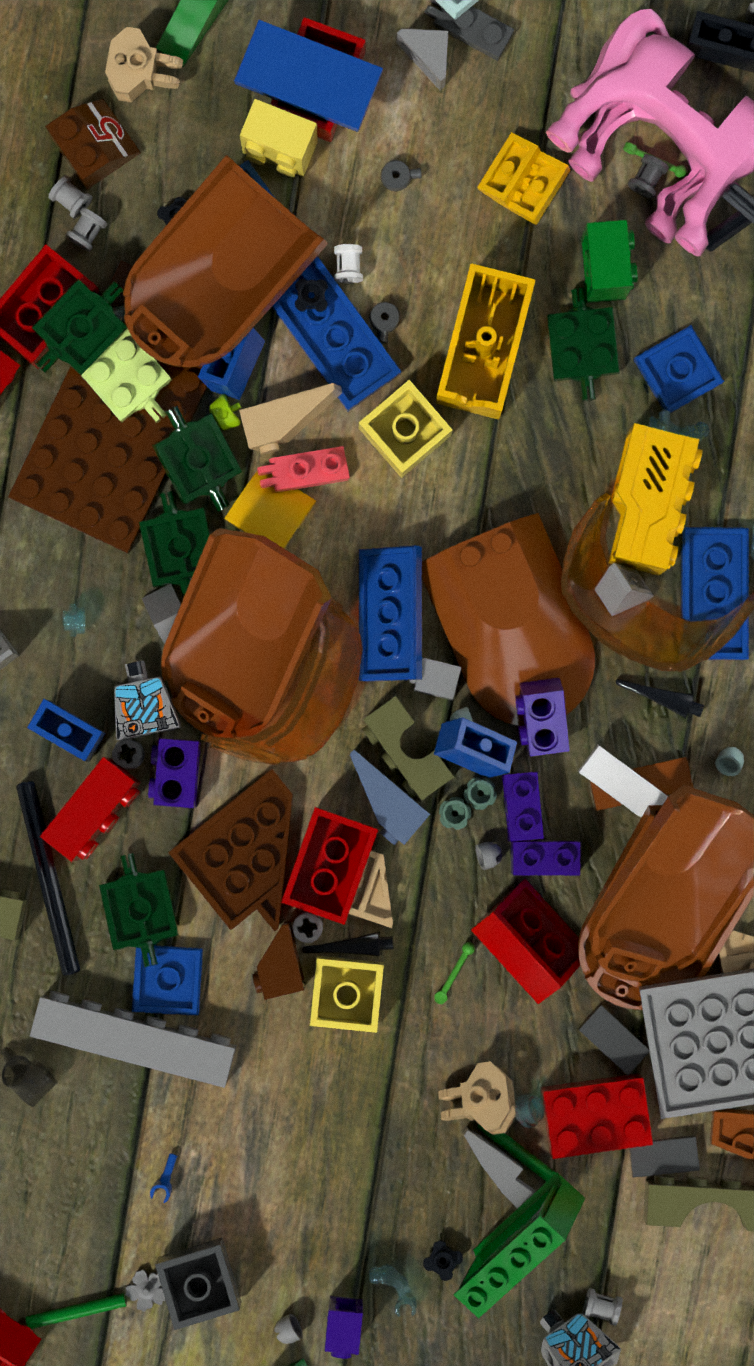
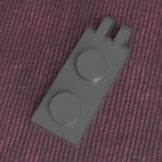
(474, 29)

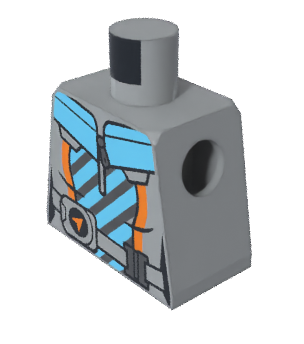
(143, 705)
(576, 1342)

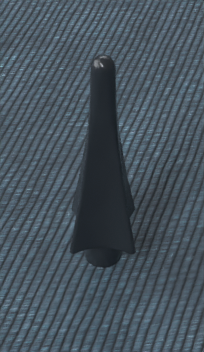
(674, 701)
(368, 944)

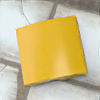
(523, 178)
(270, 512)

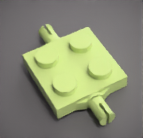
(127, 378)

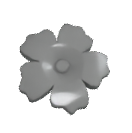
(146, 1289)

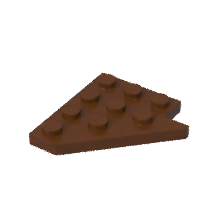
(242, 853)

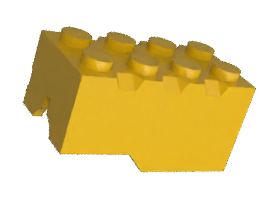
(485, 341)
(650, 496)

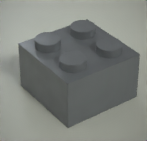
(198, 1283)

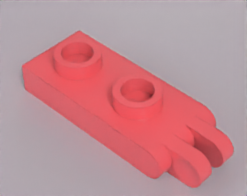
(305, 469)

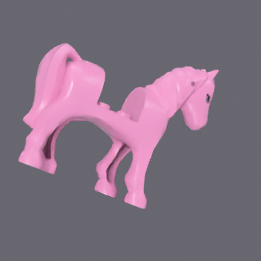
(635, 84)

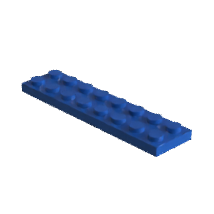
(338, 337)

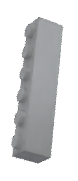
(133, 1040)

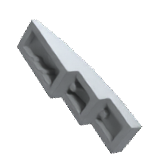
(500, 1168)

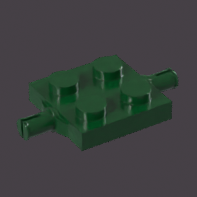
(79, 327)
(583, 344)
(197, 458)
(174, 543)
(139, 910)

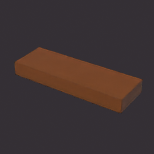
(665, 776)

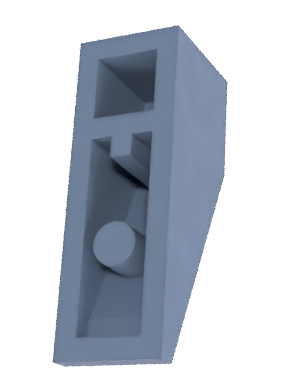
(391, 806)

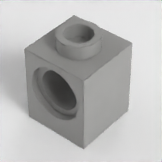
(437, 679)

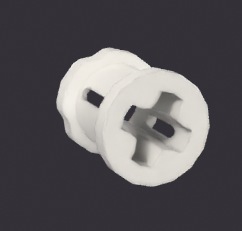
(348, 263)

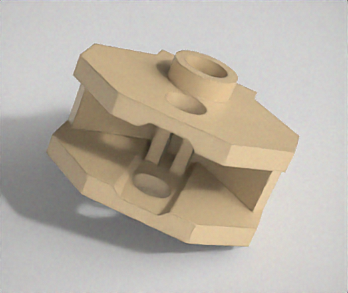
(140, 66)
(480, 1099)

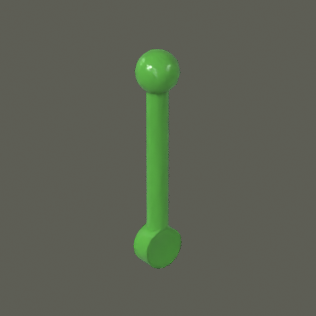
(680, 171)
(441, 996)

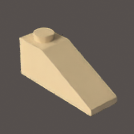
(283, 418)

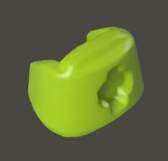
(224, 413)

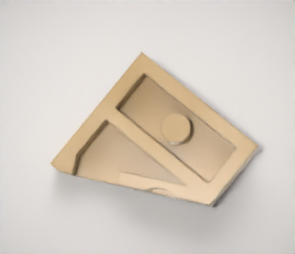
(372, 895)

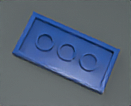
(308, 76)
(716, 580)
(390, 613)

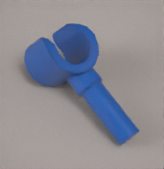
(164, 1181)

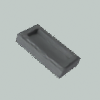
(613, 1039)
(665, 1157)

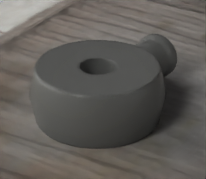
(405, 175)
(381, 325)

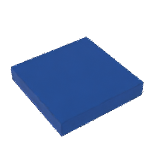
(678, 370)
(170, 985)

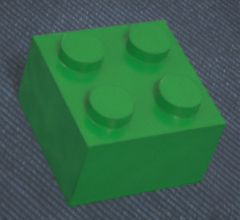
(607, 261)

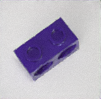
(548, 716)
(185, 773)
(522, 806)
(545, 858)
(343, 1326)

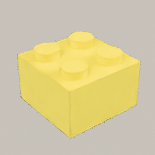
(278, 139)
(405, 428)
(347, 994)

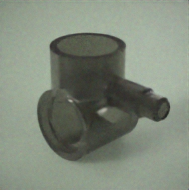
(26, 1077)

